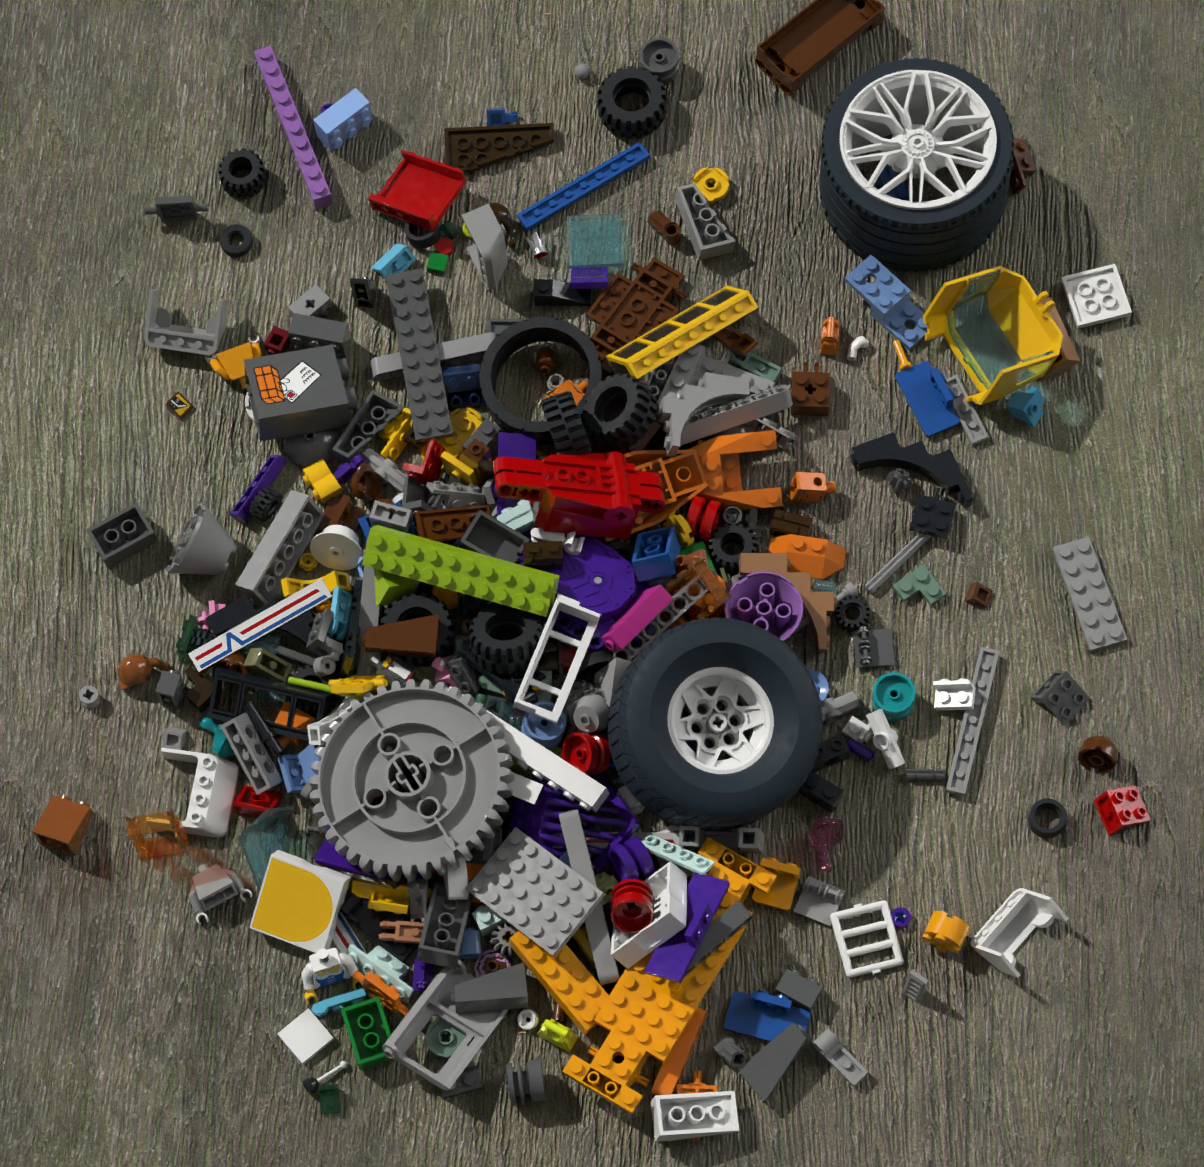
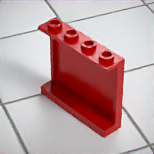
(419, 191)

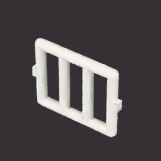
(846, 954)

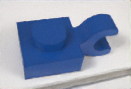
(498, 117)

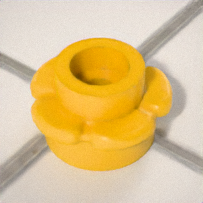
(303, 562)

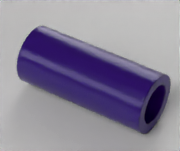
(860, 750)

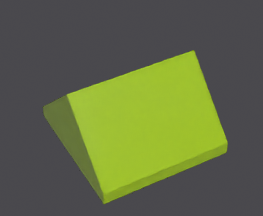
(392, 586)

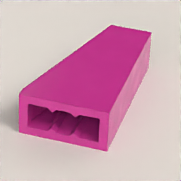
(636, 617)

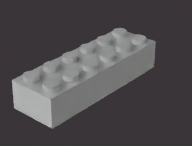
(280, 548)

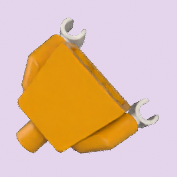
(231, 362)

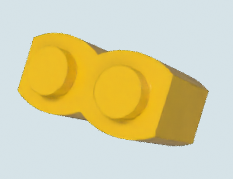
(322, 481)

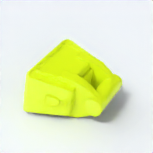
(557, 1034)

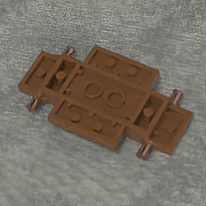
(633, 307)

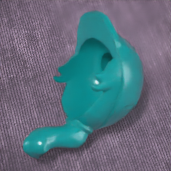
(222, 746)

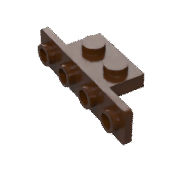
(1021, 164)

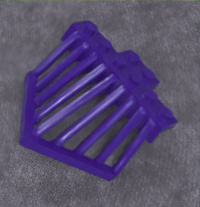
(540, 819)

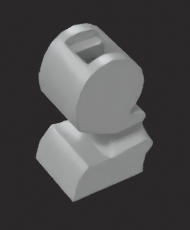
(326, 664)

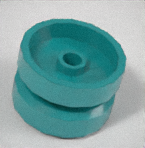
(894, 695)

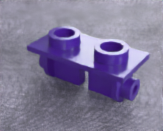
(422, 975)

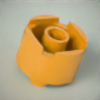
(945, 932)

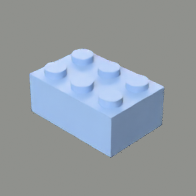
(343, 119)

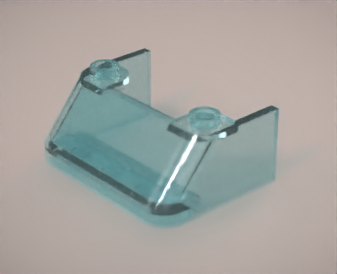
(263, 839)

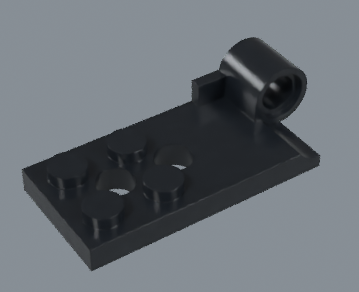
(510, 682)
(369, 920)

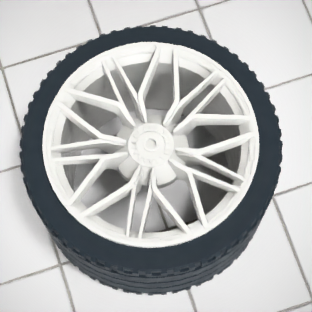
(919, 106)

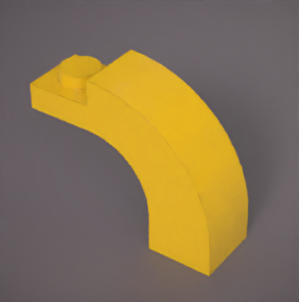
(331, 581)

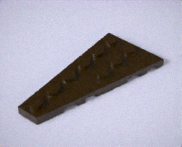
(484, 145)

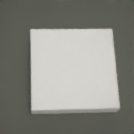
(305, 1036)

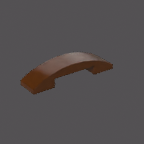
(735, 340)

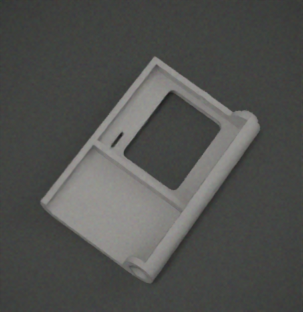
(437, 1002)

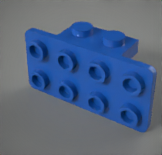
(928, 398)
(763, 1015)

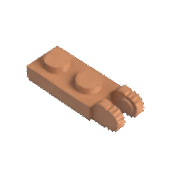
(404, 931)

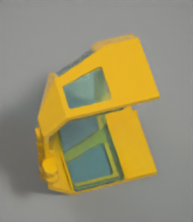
(995, 330)

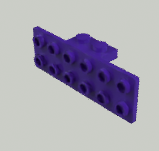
(517, 446)
(676, 954)

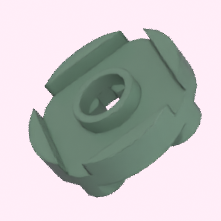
(434, 1038)

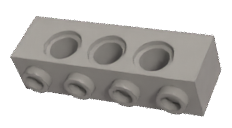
(251, 753)

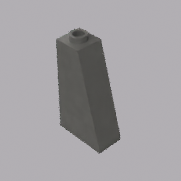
(492, 991)
(771, 1062)

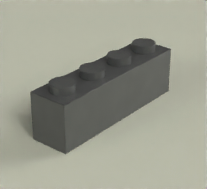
(368, 421)

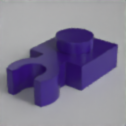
(347, 469)

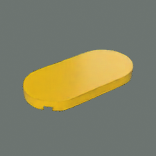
(463, 424)

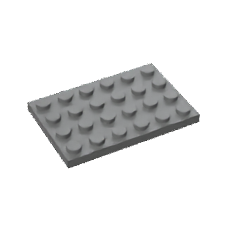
(535, 892)

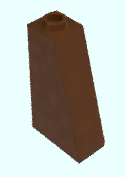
(478, 458)
(406, 637)

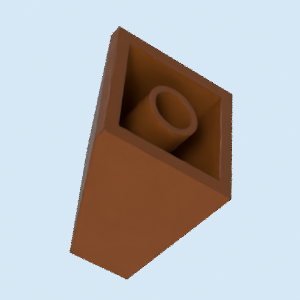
(63, 824)

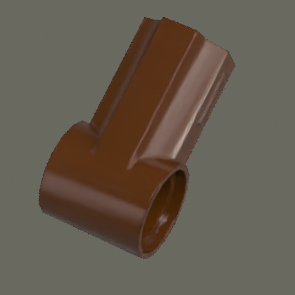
(664, 227)

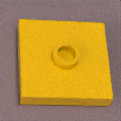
(458, 469)

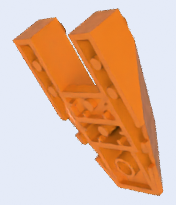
(722, 470)
(680, 478)

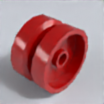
(703, 517)
(587, 752)

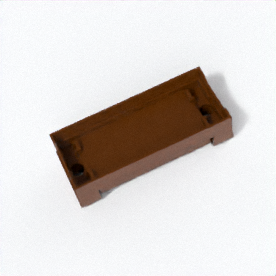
(814, 39)

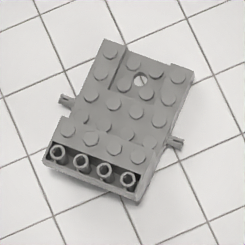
(690, 368)

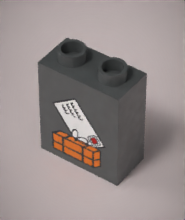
(299, 392)

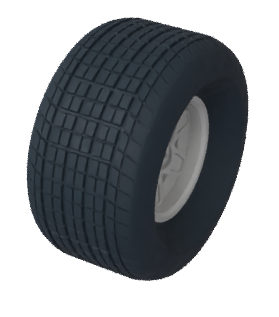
(777, 707)

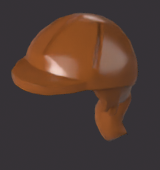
(136, 667)

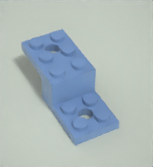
(888, 301)

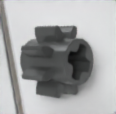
(898, 480)

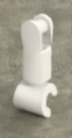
(571, 544)

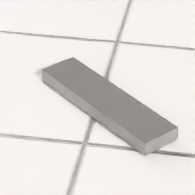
(966, 413)

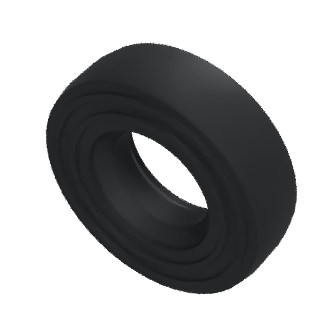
(236, 251)

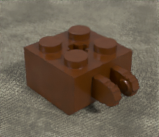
(817, 385)

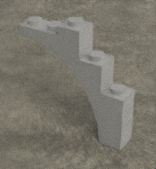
(711, 391)

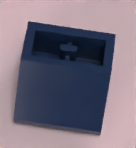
(463, 386)

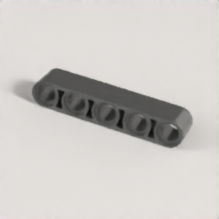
(721, 931)

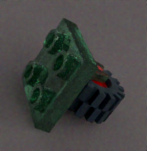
(191, 638)

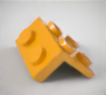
(784, 887)

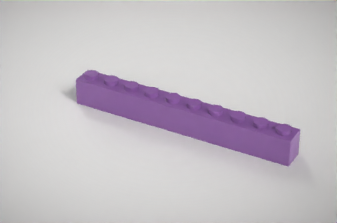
(293, 127)

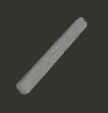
(896, 562)

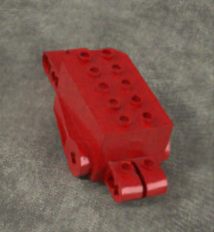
(581, 492)

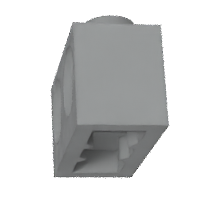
(391, 516)

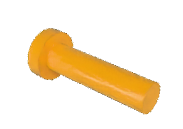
(901, 355)

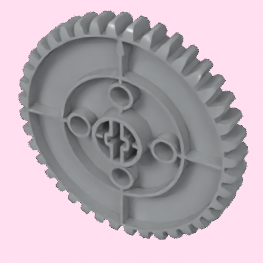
(464, 789)

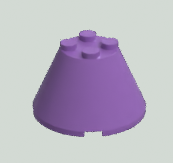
(766, 602)

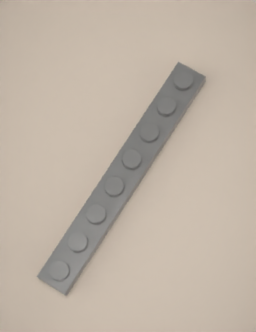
(972, 722)

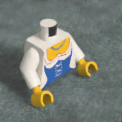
(325, 969)

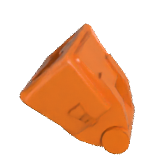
(830, 337)

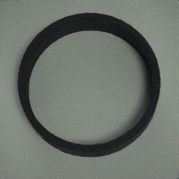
(591, 659)

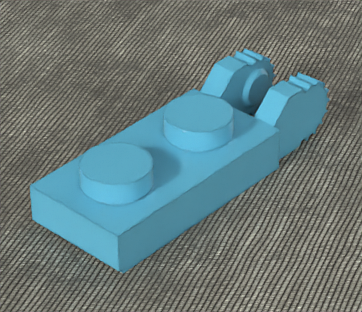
(341, 607)
(338, 1002)

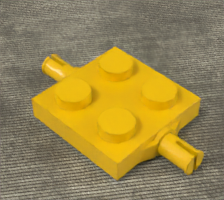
(357, 684)

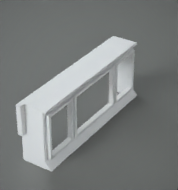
(570, 607)

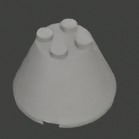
(202, 546)

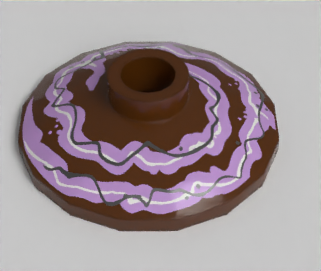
(482, 964)

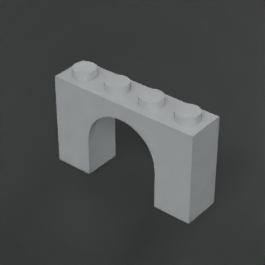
(744, 841)

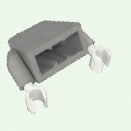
(213, 887)

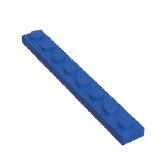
(583, 186)

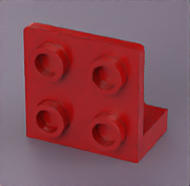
(1121, 808)

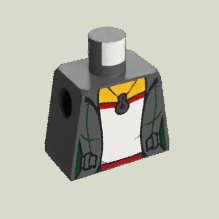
(393, 669)

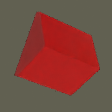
(253, 805)

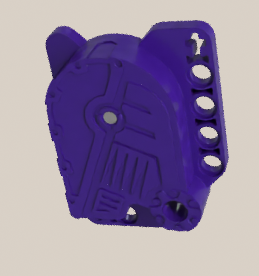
(600, 583)

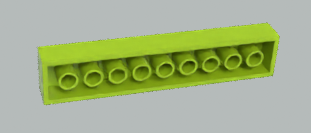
(461, 570)

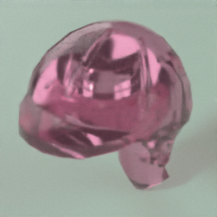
(823, 838)

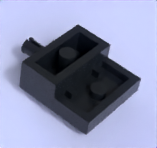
(933, 515)

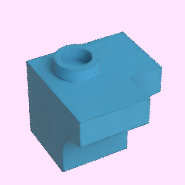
(1026, 406)

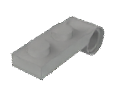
(830, 1048)

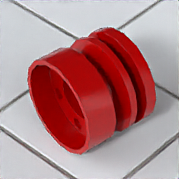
(632, 905)

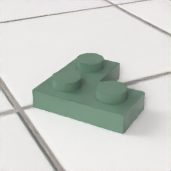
(919, 582)

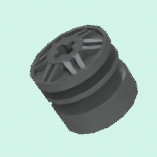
(525, 1082)

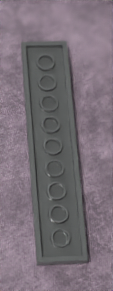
(419, 355)

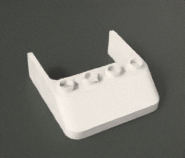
(211, 792)

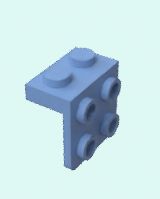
(297, 769)

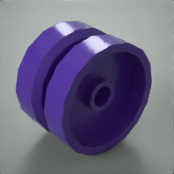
(631, 860)

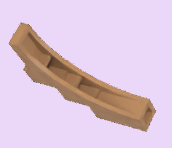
(815, 604)

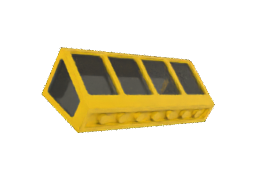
(682, 332)

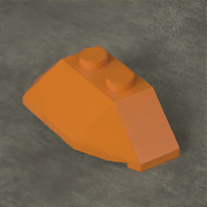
(810, 554)

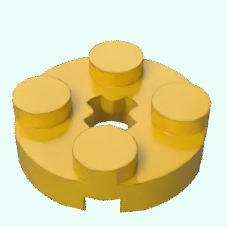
(711, 175)
(682, 528)

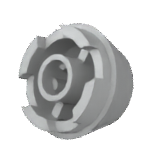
(591, 714)

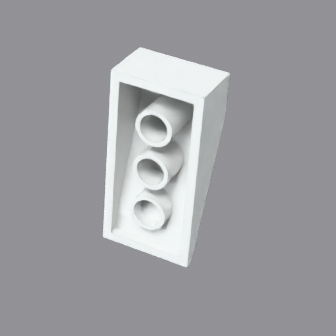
(693, 1115)

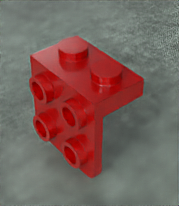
(431, 466)

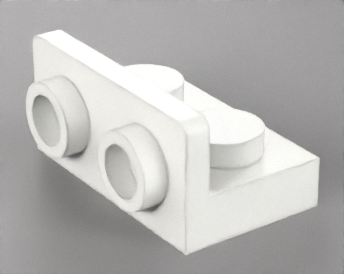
(954, 694)

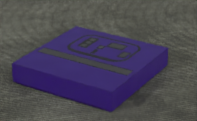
(589, 278)

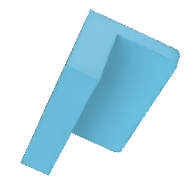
(394, 261)

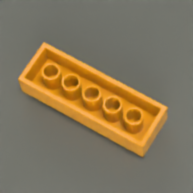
(564, 979)

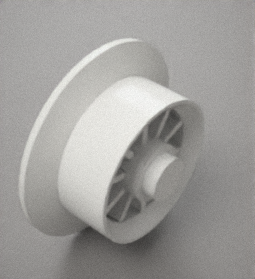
(336, 548)

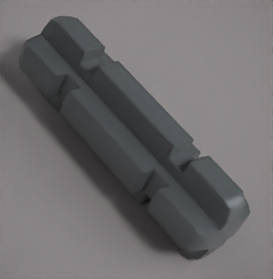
(925, 774)

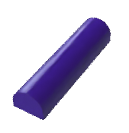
(264, 478)

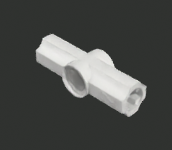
(881, 731)

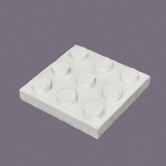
(1096, 296)

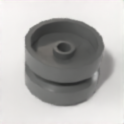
(661, 58)

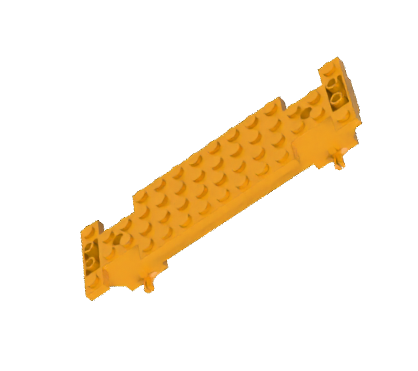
(652, 1012)

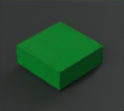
(437, 262)

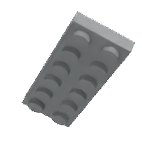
(1089, 594)

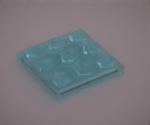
(595, 241)

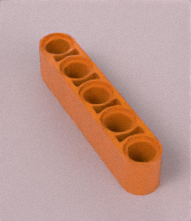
(676, 1061)

